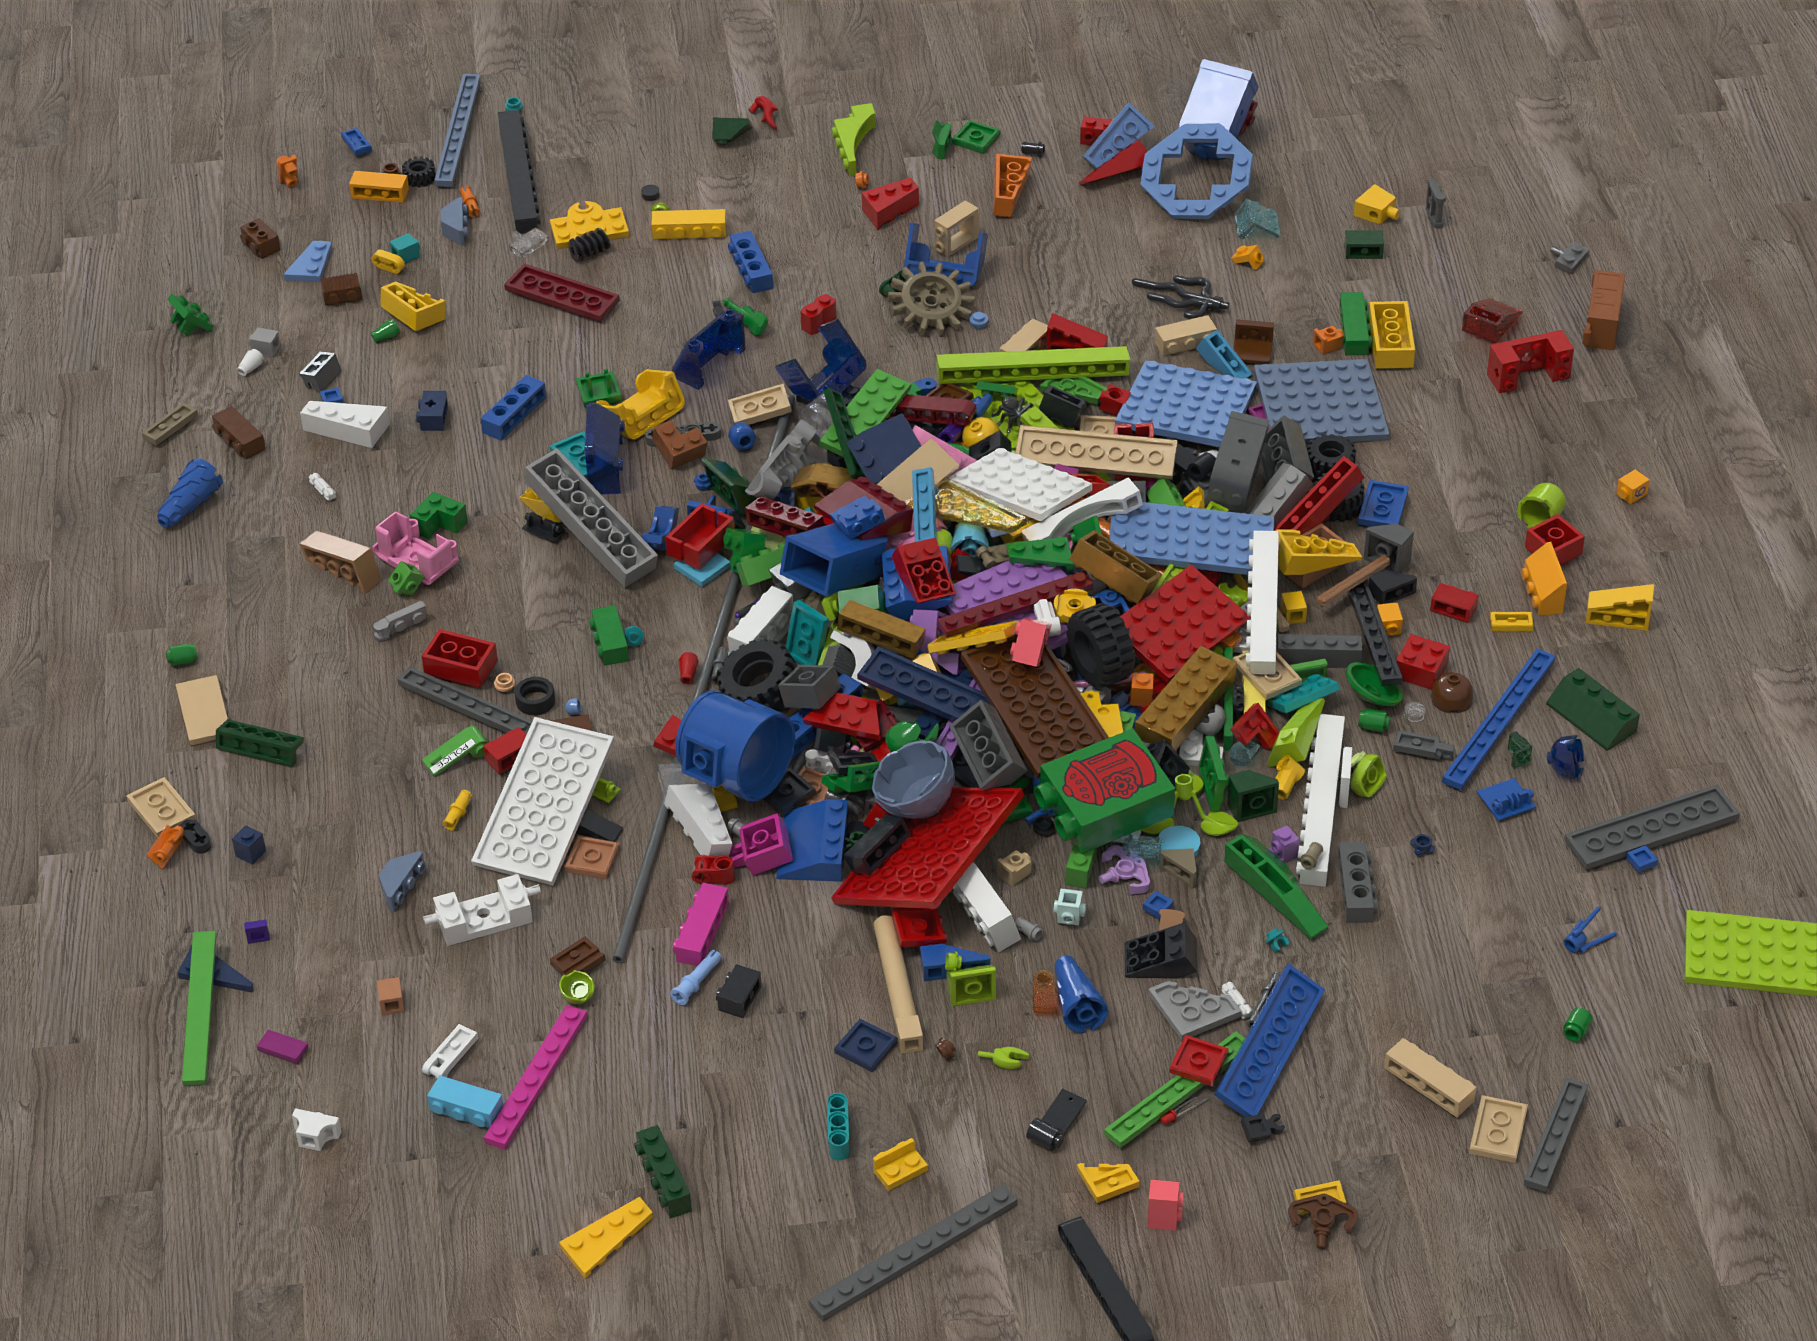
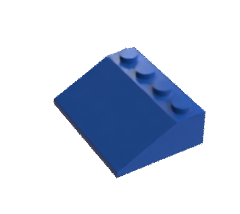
(897, 596)
(816, 841)

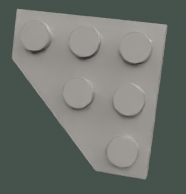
(1192, 1009)

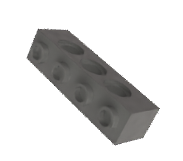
(1356, 882)

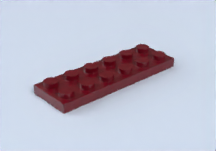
(562, 292)

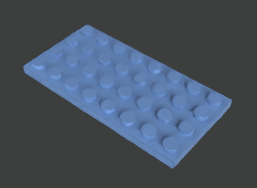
(1189, 536)

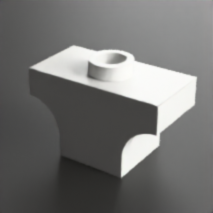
(315, 1128)

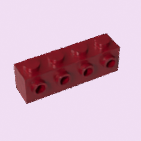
(781, 518)

